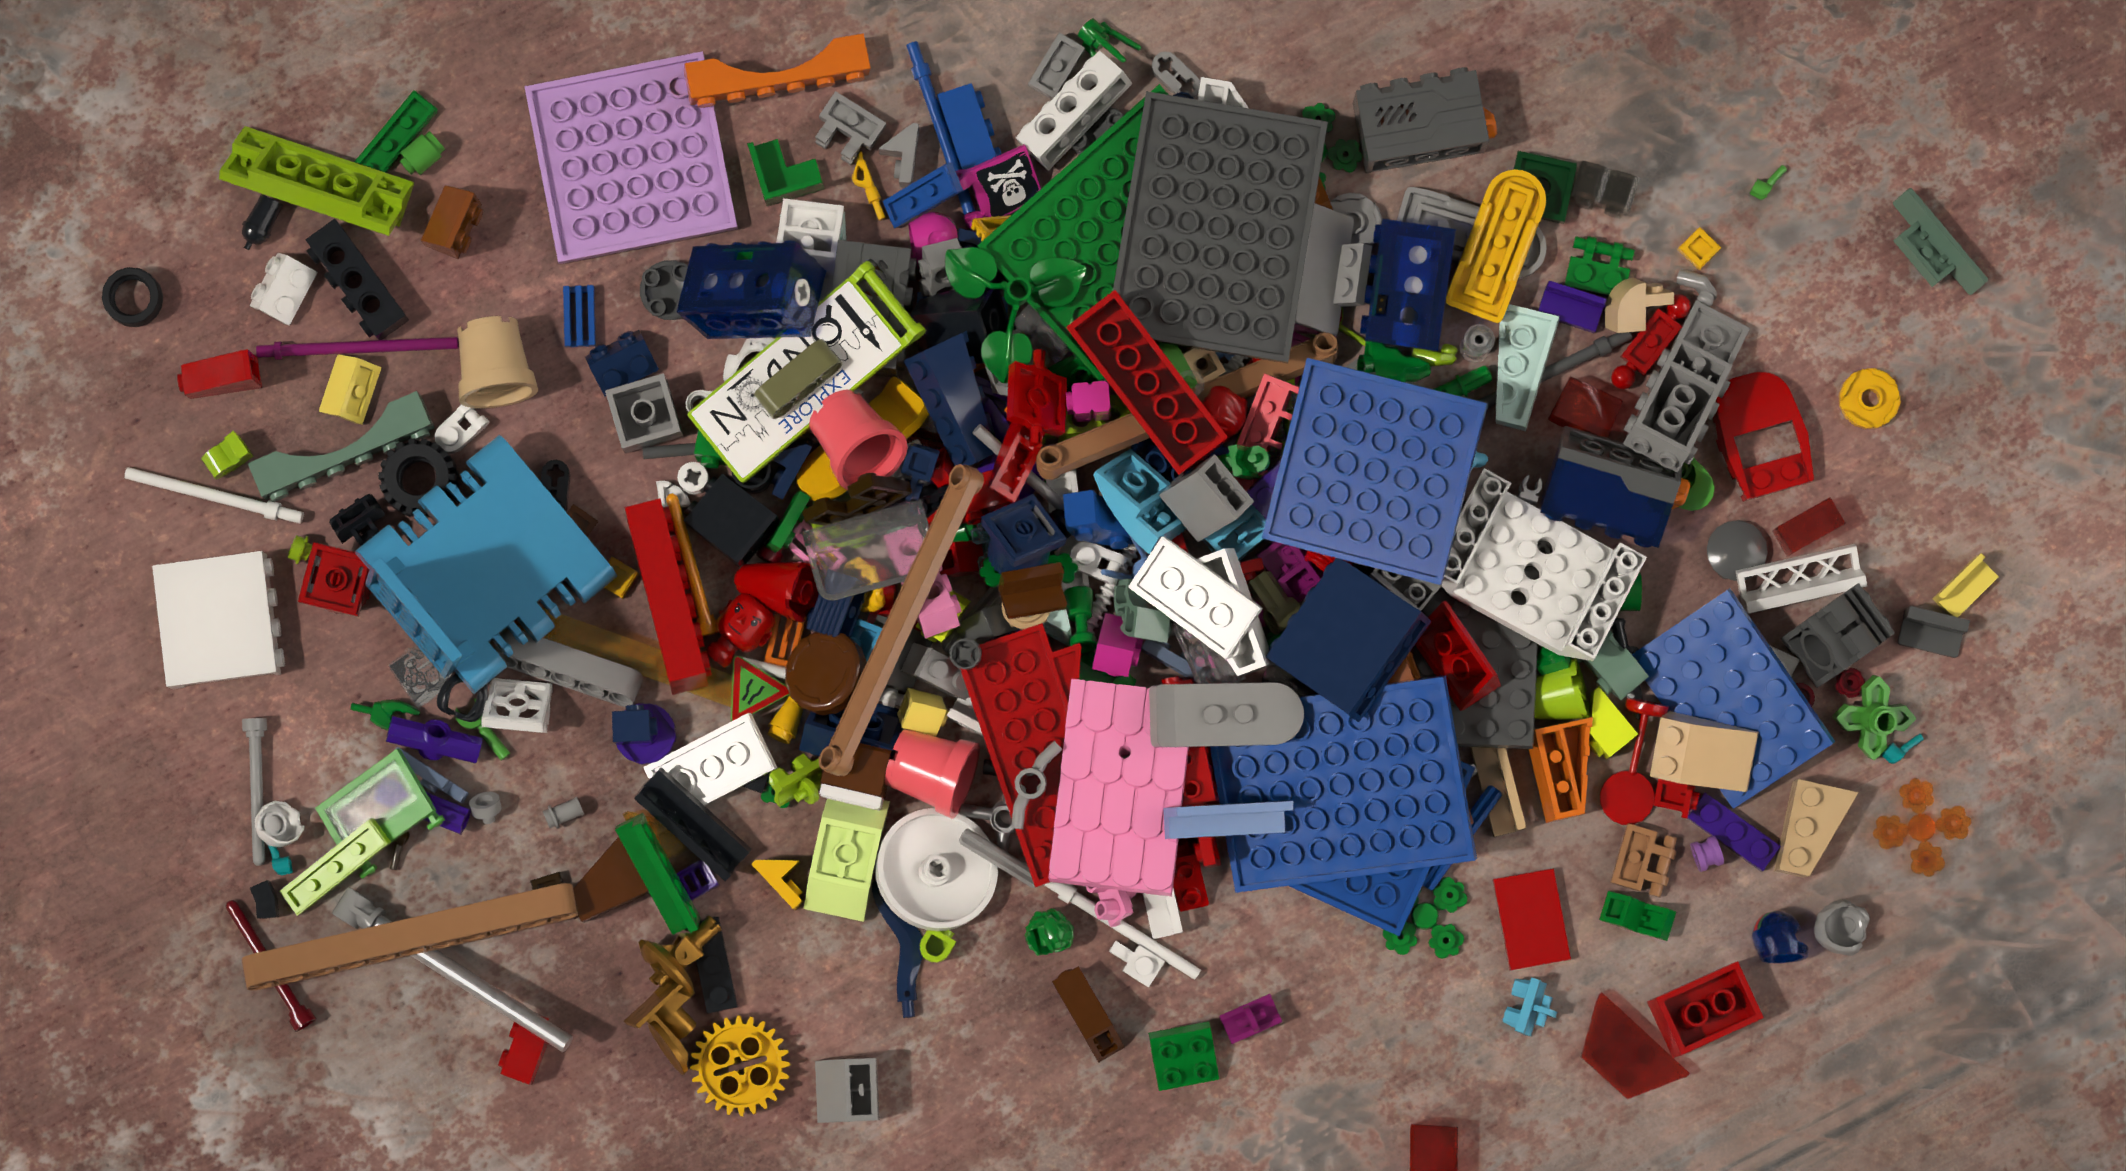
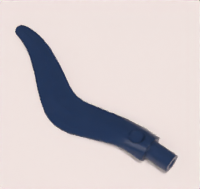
(910, 955)

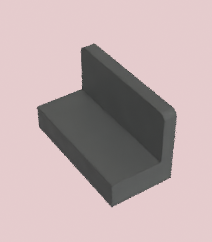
(1932, 631)

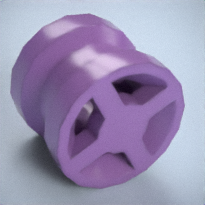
(1707, 853)

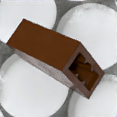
(608, 884)
(1088, 1013)

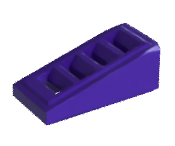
(708, 874)

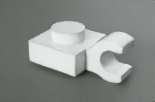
(1140, 964)

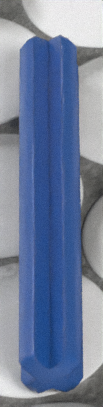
(1479, 813)

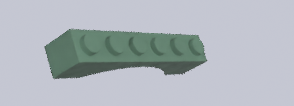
(400, 421)

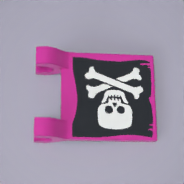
(1000, 184)

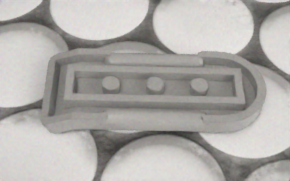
(1440, 210)
(1223, 714)

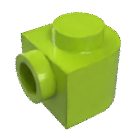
(937, 945)

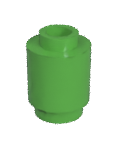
(421, 153)

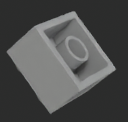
(644, 413)

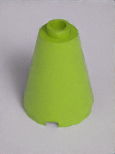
(1562, 694)

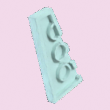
(1522, 357)

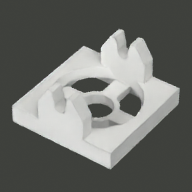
(518, 689)

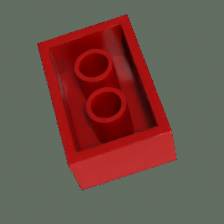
(1705, 1009)

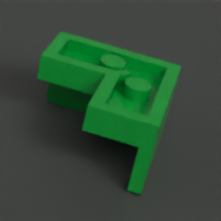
(782, 181)

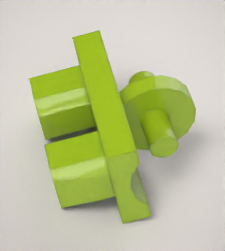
(800, 784)

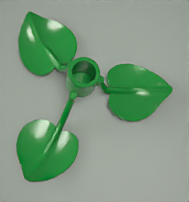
(1054, 279)

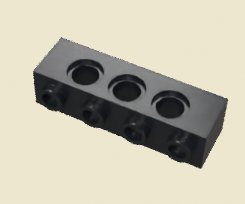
(334, 238)

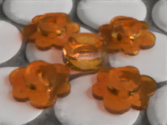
(1921, 827)

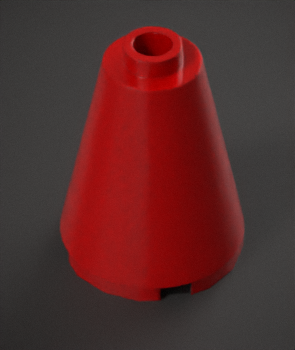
(780, 586)

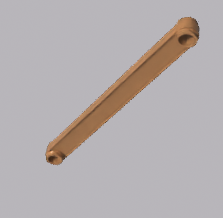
(1127, 431)
(963, 485)

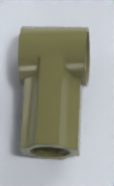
(1275, 603)

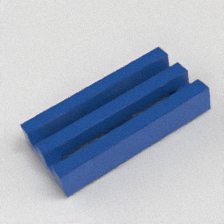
(578, 290)

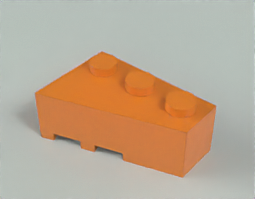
(1561, 768)

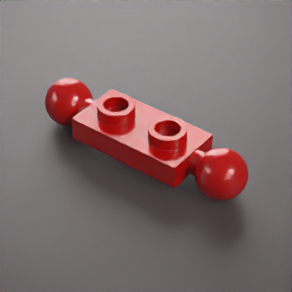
(1650, 343)

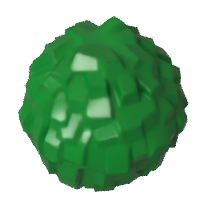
(1049, 932)

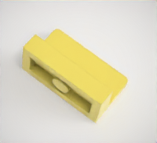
(350, 388)
(1965, 587)

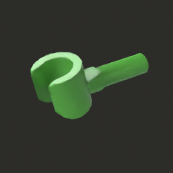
(1761, 189)

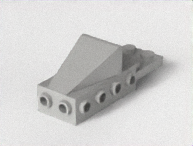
(1685, 388)

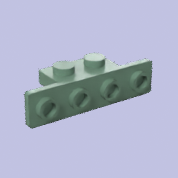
(1933, 247)

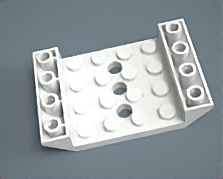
(1577, 585)

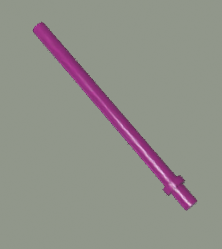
(279, 350)

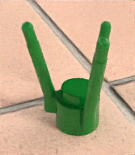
(1096, 37)

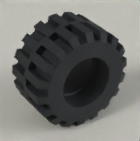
(405, 456)

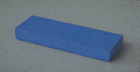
(923, 195)

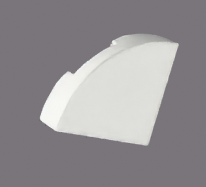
(665, 488)

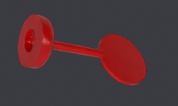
(1628, 794)

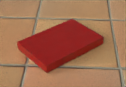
(1531, 919)

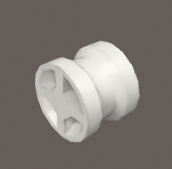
(695, 482)

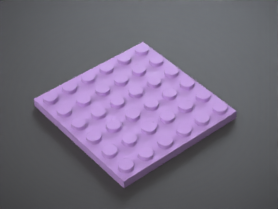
(628, 160)

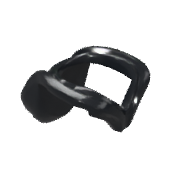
(444, 694)

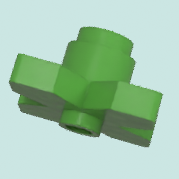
(1874, 717)

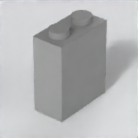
(1206, 498)

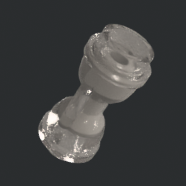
(1477, 343)

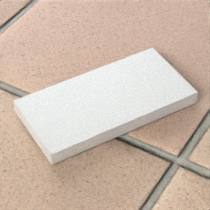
(1195, 597)
(719, 760)

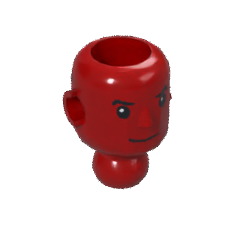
(743, 627)

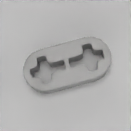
(1179, 69)

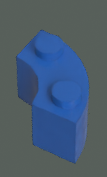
(1092, 520)

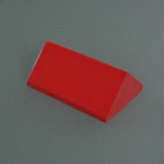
(1454, 653)

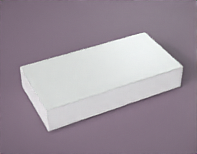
(851, 797)

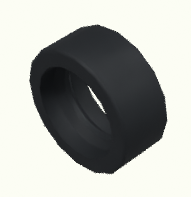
(111, 287)

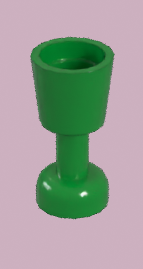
(1079, 610)

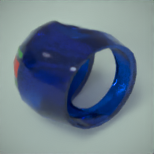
(1776, 939)

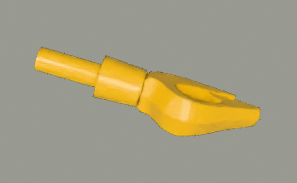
(870, 189)

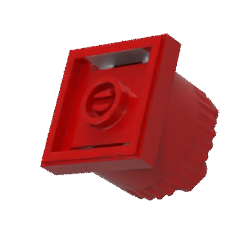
(335, 580)

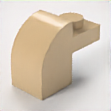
(1628, 302)

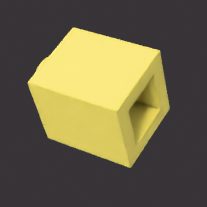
(922, 712)

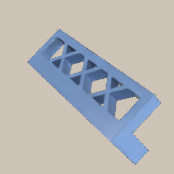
(1225, 819)

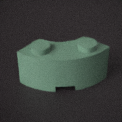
(1139, 616)
(1615, 668)

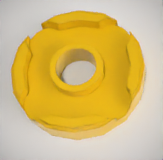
(1851, 398)

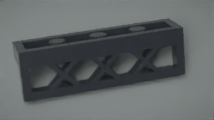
(692, 823)

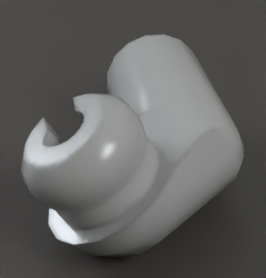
(1700, 283)

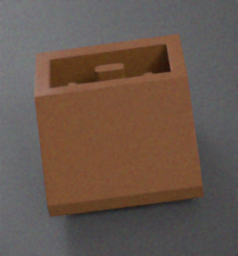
(452, 222)

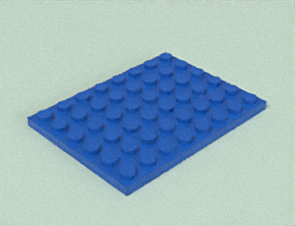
(1361, 791)

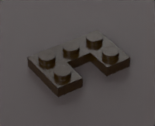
(867, 494)

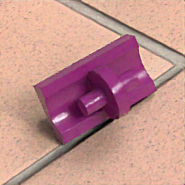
(1250, 1018)

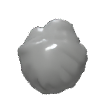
(1842, 927)

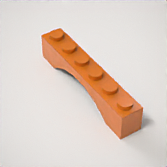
(715, 81)

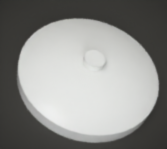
(932, 876)

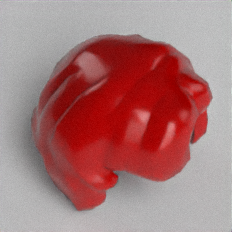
(1227, 409)

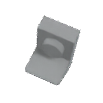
(903, 146)

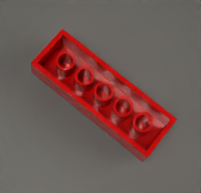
(1147, 383)
(668, 603)

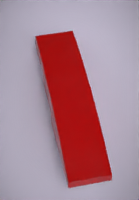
(1013, 462)

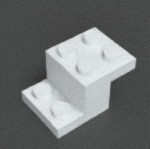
(816, 230)

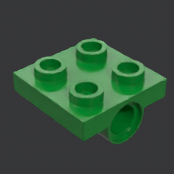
(1183, 1056)

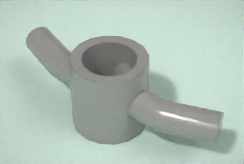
(1023, 797)

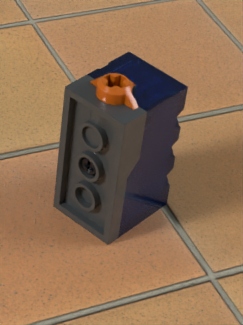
(1611, 488)

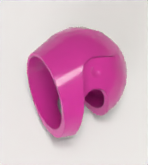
(930, 229)

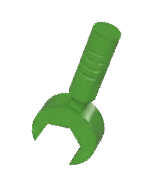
(488, 735)

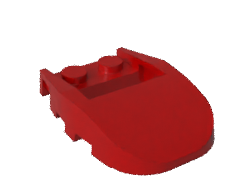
(1755, 404)

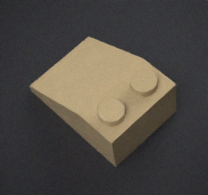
(1703, 752)

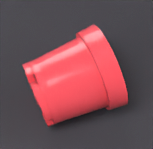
(857, 438)
(933, 770)

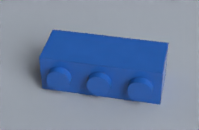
(967, 126)

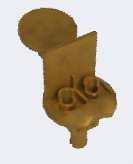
(663, 1009)

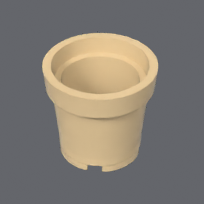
(493, 364)

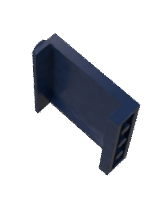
(1348, 638)

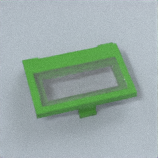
(383, 792)

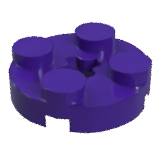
(662, 743)

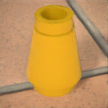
(786, 722)

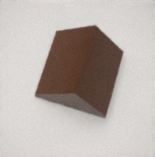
(866, 774)

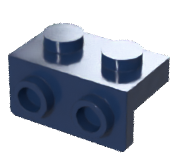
(621, 361)

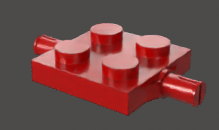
(1036, 398)

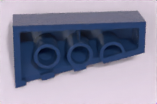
(952, 397)

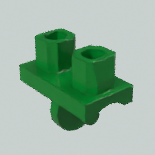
(1246, 461)

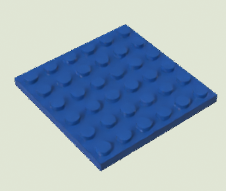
(1374, 471)

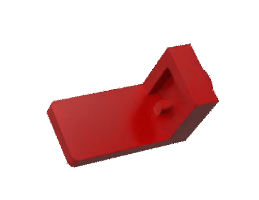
(1188, 877)

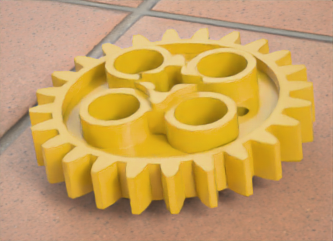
(748, 1092)

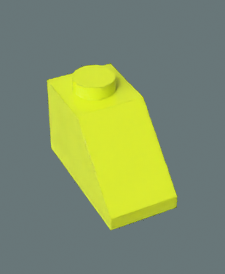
(1609, 727)

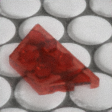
(1626, 1053)

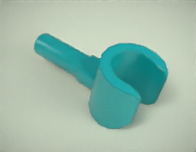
(1894, 753)
(280, 865)

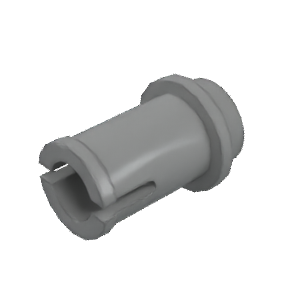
(563, 812)

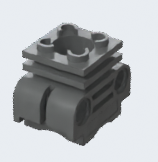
(1838, 635)

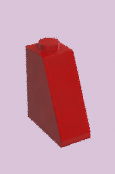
(220, 375)

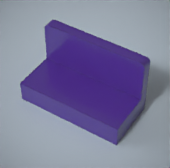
(1572, 306)

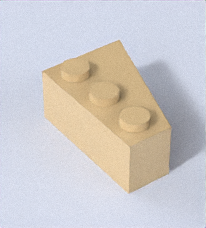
(1809, 825)

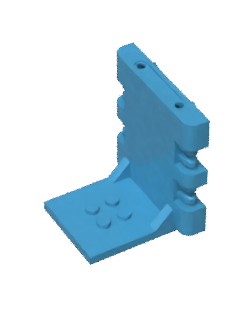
(483, 566)

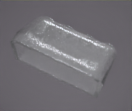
(866, 550)

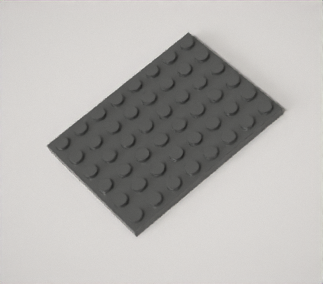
(1219, 225)

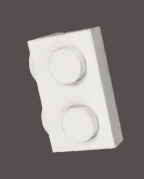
(282, 288)

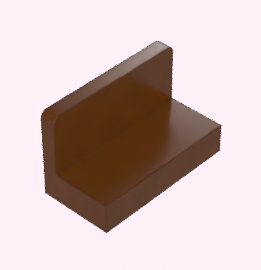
(1032, 590)

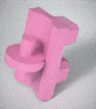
(1113, 904)

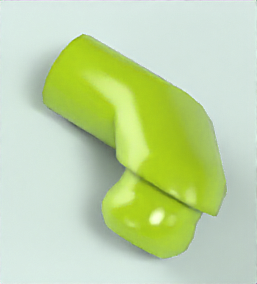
(1445, 357)

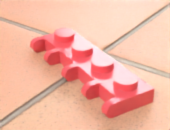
(1265, 417)

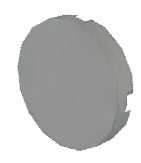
(1363, 212)

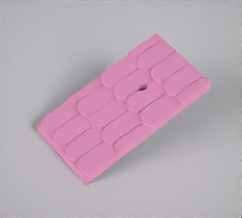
(1111, 806)

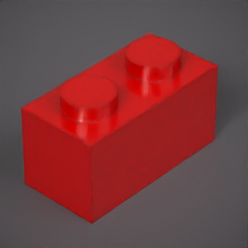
(943, 468)

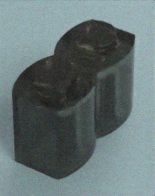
(1604, 189)

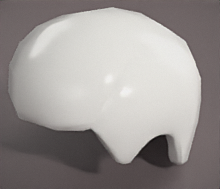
(278, 824)

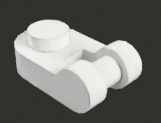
(453, 436)
(1088, 556)

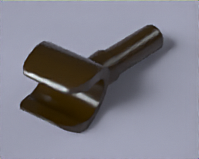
(400, 843)

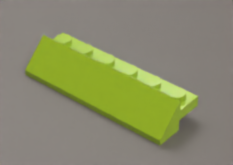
(317, 181)

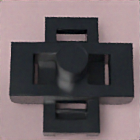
(358, 519)

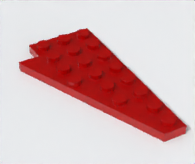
(1022, 708)

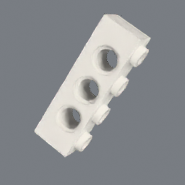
(1072, 125)

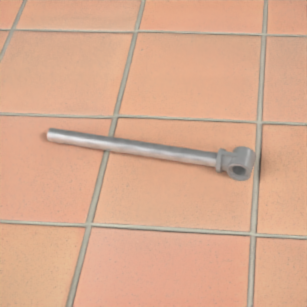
(359, 912)

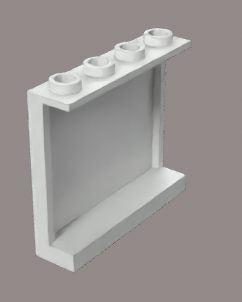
(217, 619)

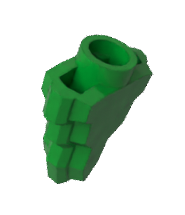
(1392, 363)

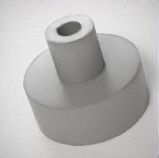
(485, 806)

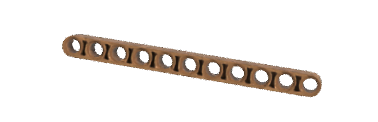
(409, 936)

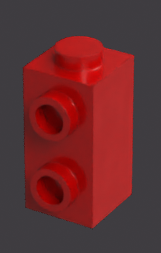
(524, 1055)

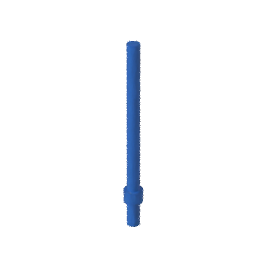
(922, 73)

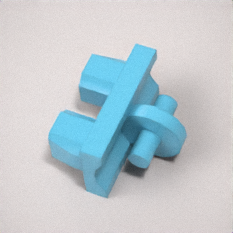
(1532, 993)

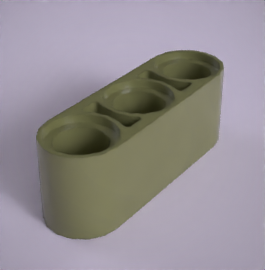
(798, 379)

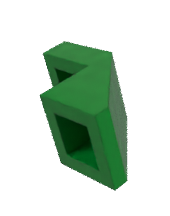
(1637, 916)

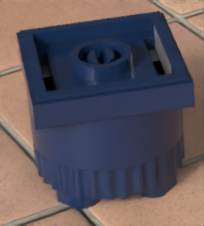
(1021, 535)

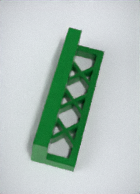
(658, 874)

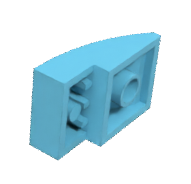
(1133, 496)

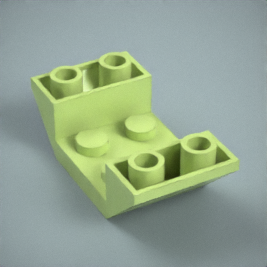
(845, 859)

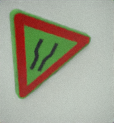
(752, 689)

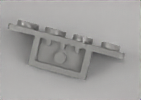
(1332, 272)

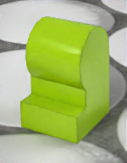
(227, 455)

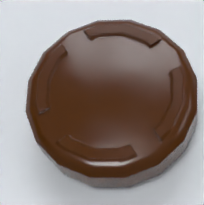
(824, 672)

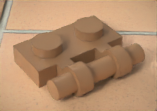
(1634, 858)

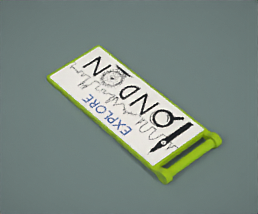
(857, 335)

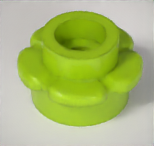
(299, 549)

